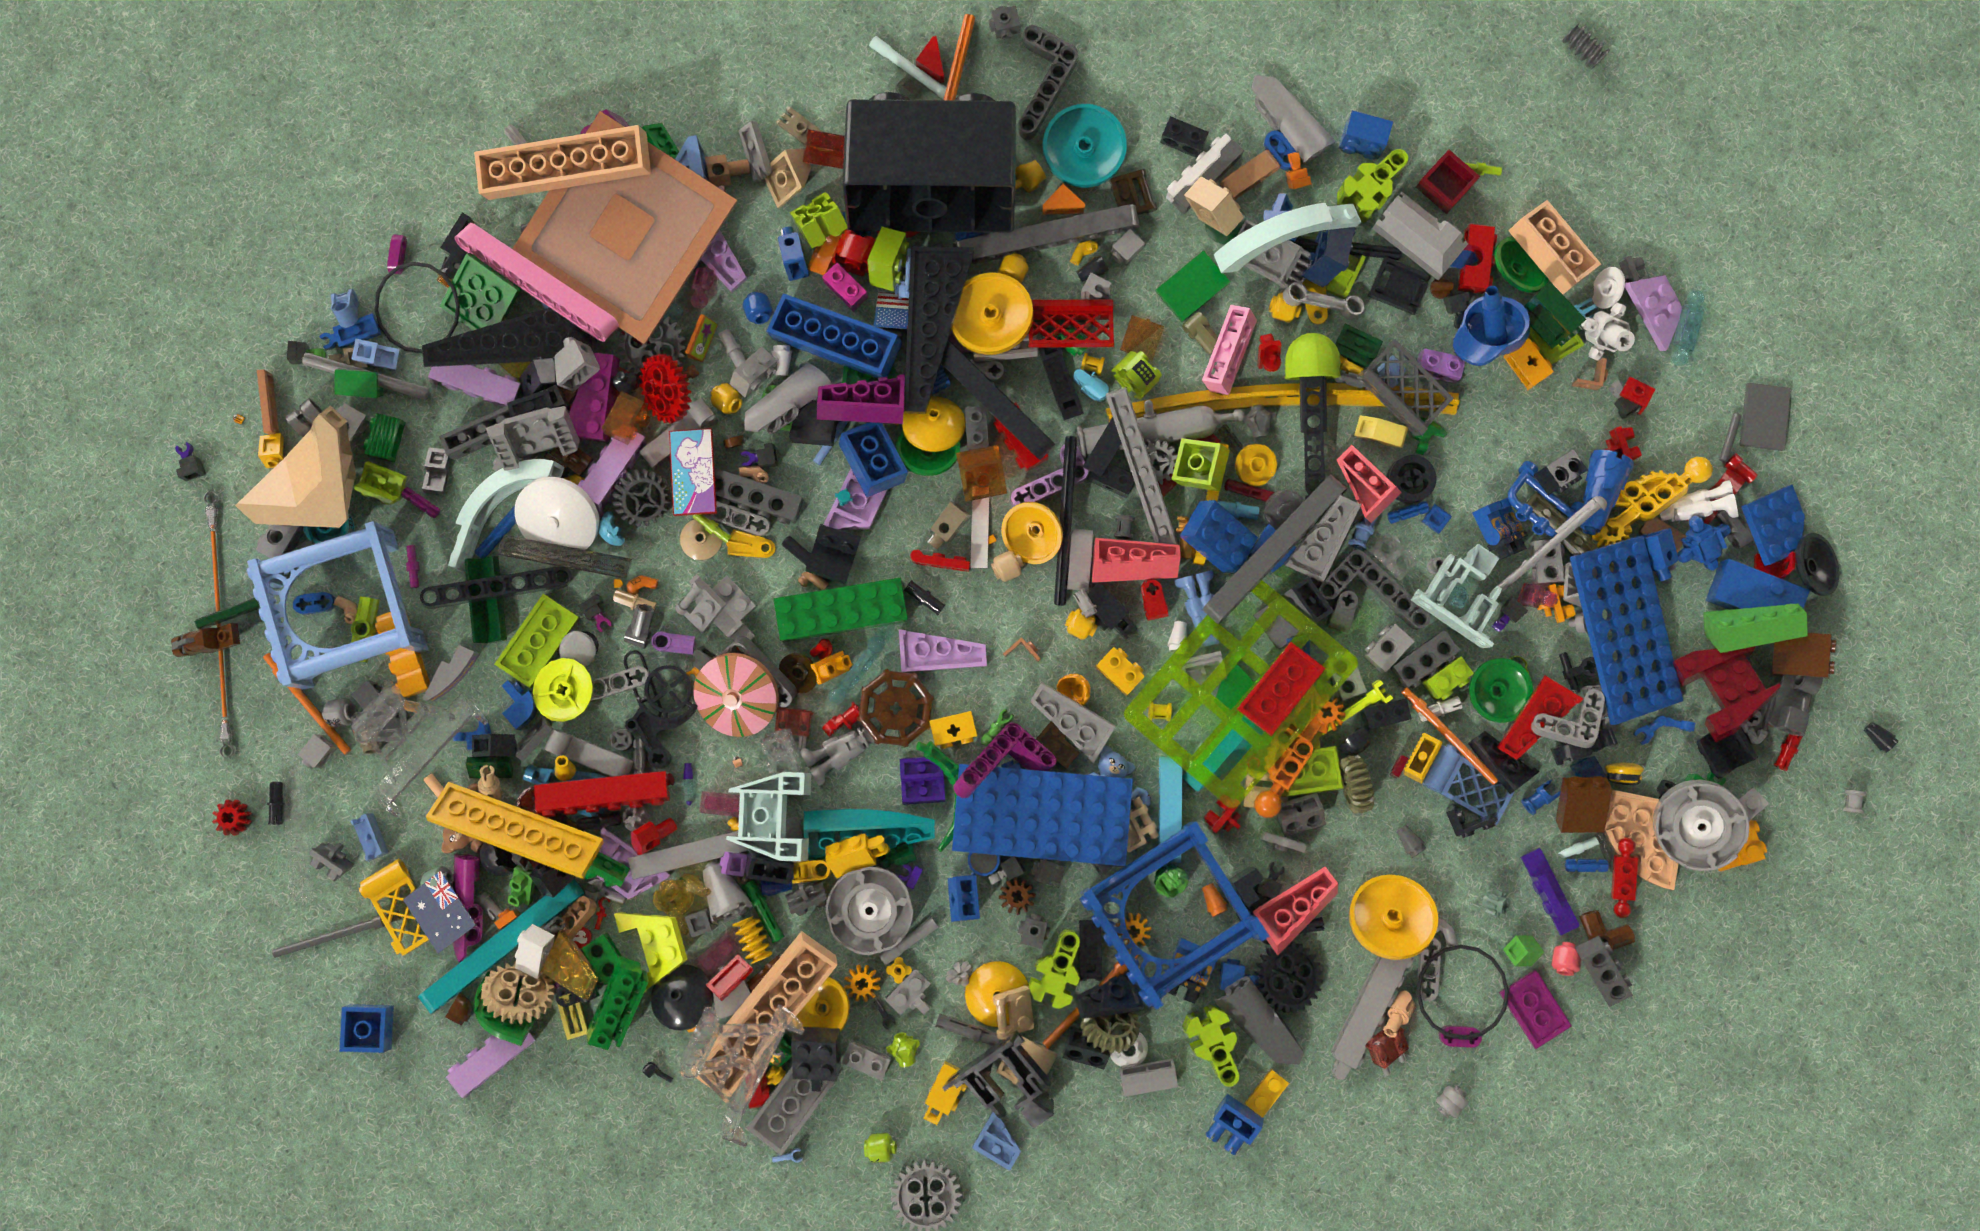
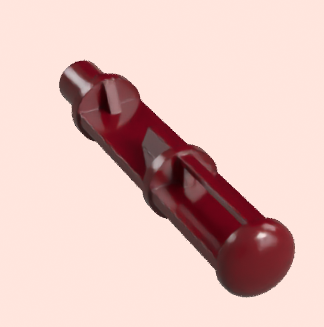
(1247, 490)

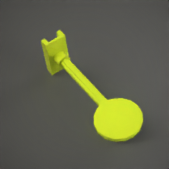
(1372, 697)

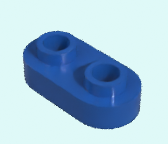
(1281, 150)

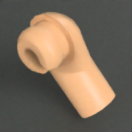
(755, 473)
(349, 607)

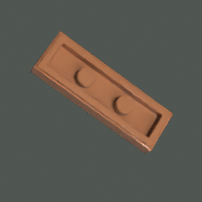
(267, 402)

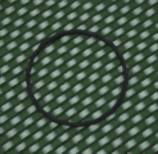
(382, 285)
(1504, 984)

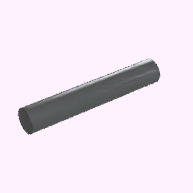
(1728, 443)

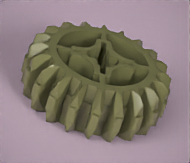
(1356, 784)
(1121, 1035)

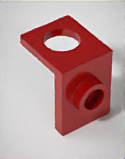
(1638, 393)
(1776, 569)

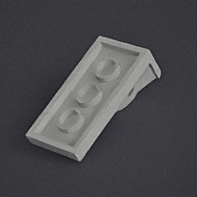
(786, 1111)

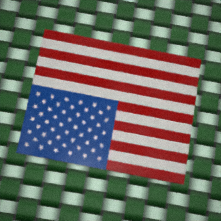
(891, 311)

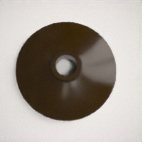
(791, 666)

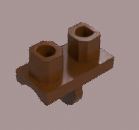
(576, 461)

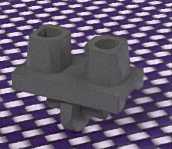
(1630, 266)
(332, 858)
(806, 896)

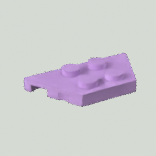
(1657, 307)
(858, 513)
(621, 851)

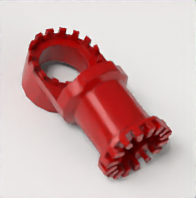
(848, 718)

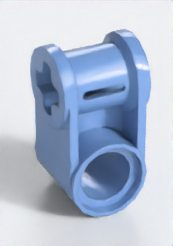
(345, 308)

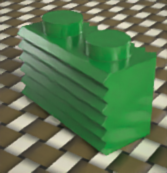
(384, 437)

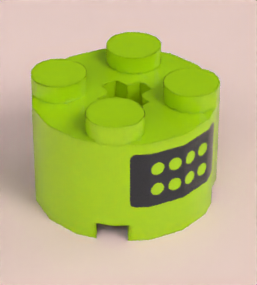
(1136, 374)

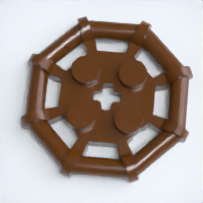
(905, 700)

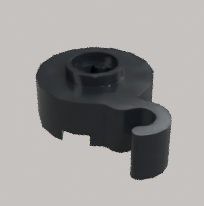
(1572, 753)

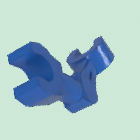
(1648, 730)

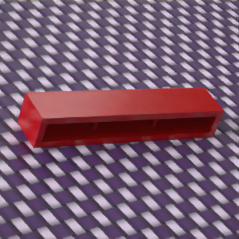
(602, 793)

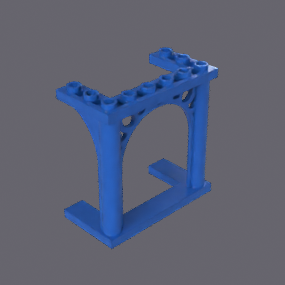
(1157, 986)

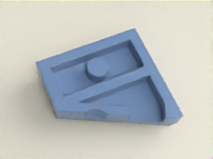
(997, 1143)

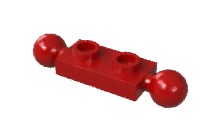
(1624, 877)

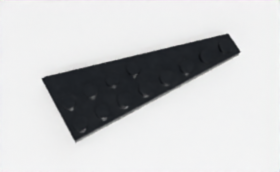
(507, 341)

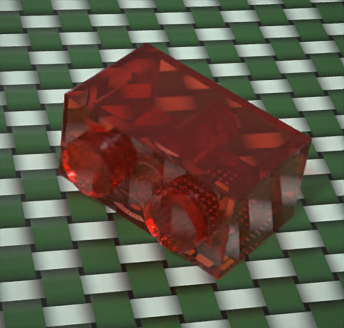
(824, 149)

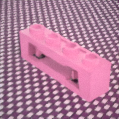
(1229, 349)

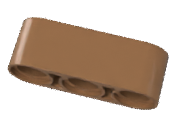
(1251, 174)

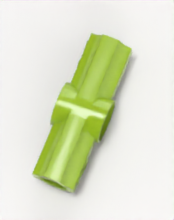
(366, 614)

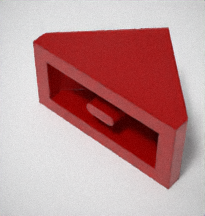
(930, 60)

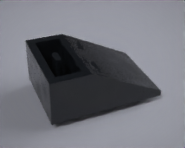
(1306, 599)

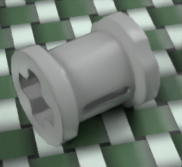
(1854, 801)

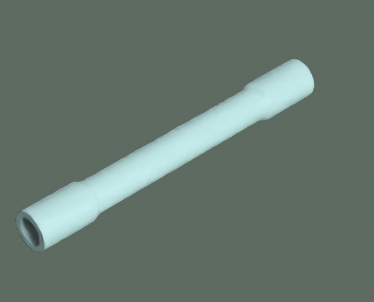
(886, 51)

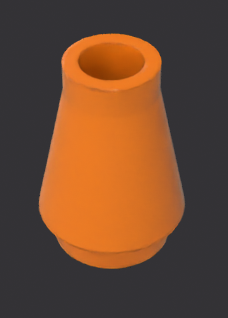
(1214, 901)

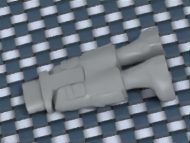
(839, 749)

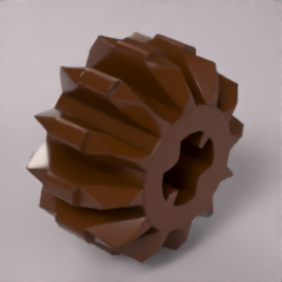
(1010, 898)

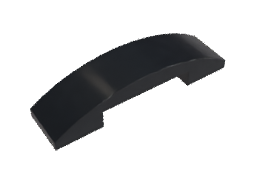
(1060, 382)

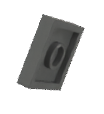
(533, 738)

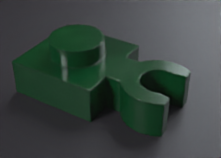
(900, 855)

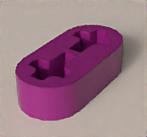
(396, 252)
(1460, 1030)

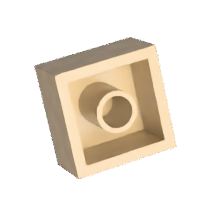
(1214, 205)

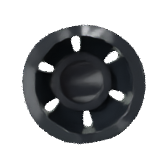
(1357, 741)

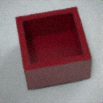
(1447, 181)

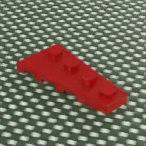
(1547, 699)

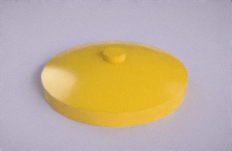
(992, 314)
(1393, 917)

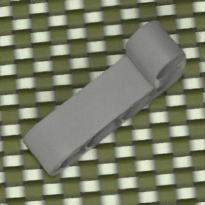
(699, 417)
(588, 754)

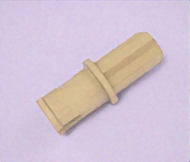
(631, 600)

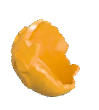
(1077, 685)

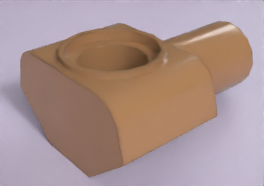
(730, 169)

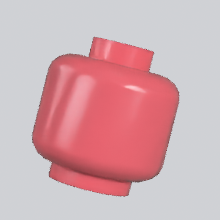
(1566, 959)

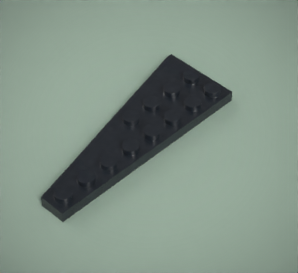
(934, 297)

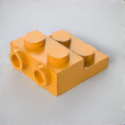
(1751, 851)

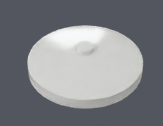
(557, 513)

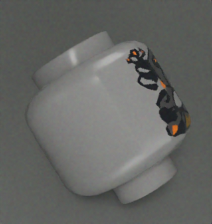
(338, 712)

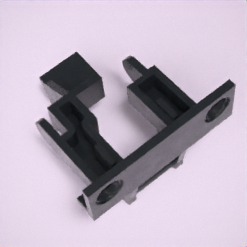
(1031, 1080)

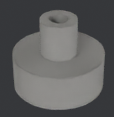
(1579, 623)

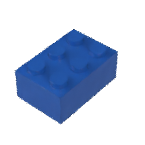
(873, 458)
(1218, 536)

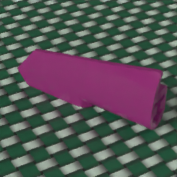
(465, 874)

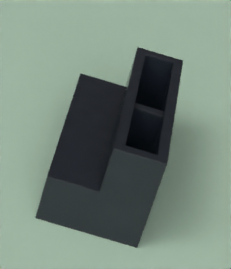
(1244, 883)

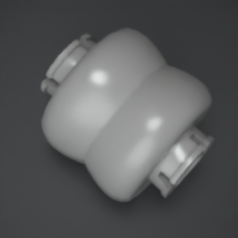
(1452, 1101)

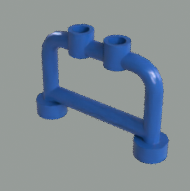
(1525, 511)

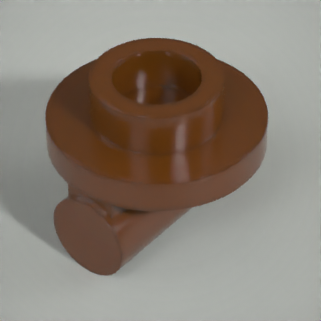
(1441, 288)

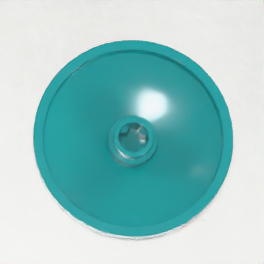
(1084, 145)

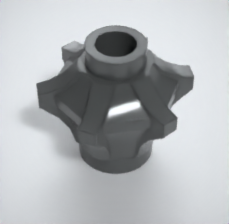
(1259, 420)

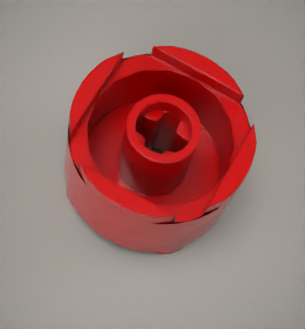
(853, 252)

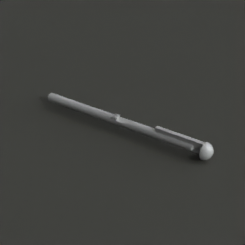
(1563, 531)

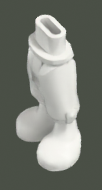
(1699, 504)

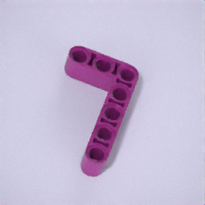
(1011, 741)

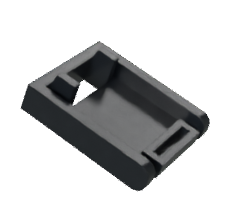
(1402, 287)

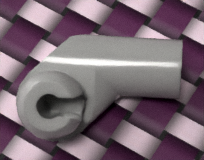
(1448, 932)

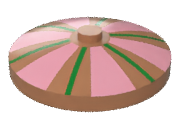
(736, 694)

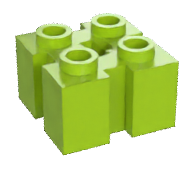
(819, 220)

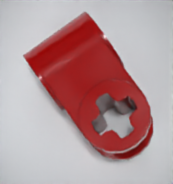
(1154, 603)

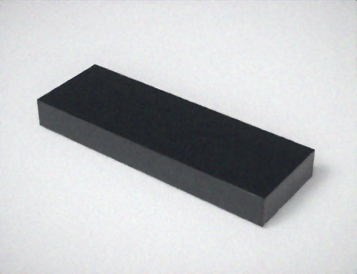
(1104, 450)

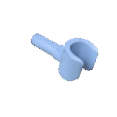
(789, 1156)

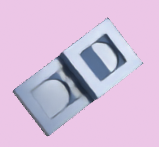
(375, 354)

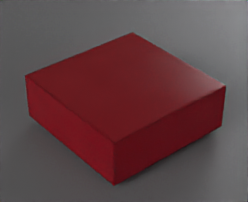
(1398, 766)

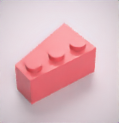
(1368, 484)

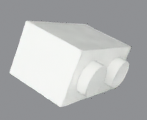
(533, 950)

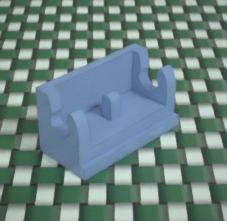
(370, 837)

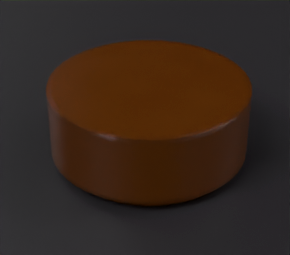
(734, 442)

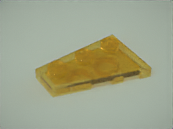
(568, 969)

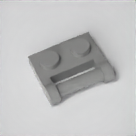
(707, 608)

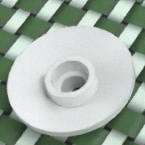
(1608, 287)

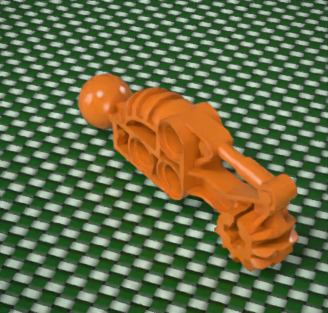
(1268, 802)

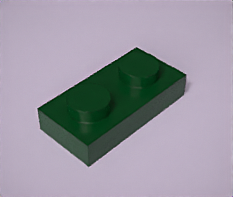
(501, 765)

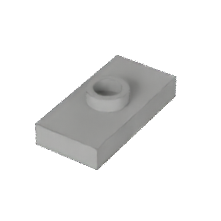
(1283, 843)

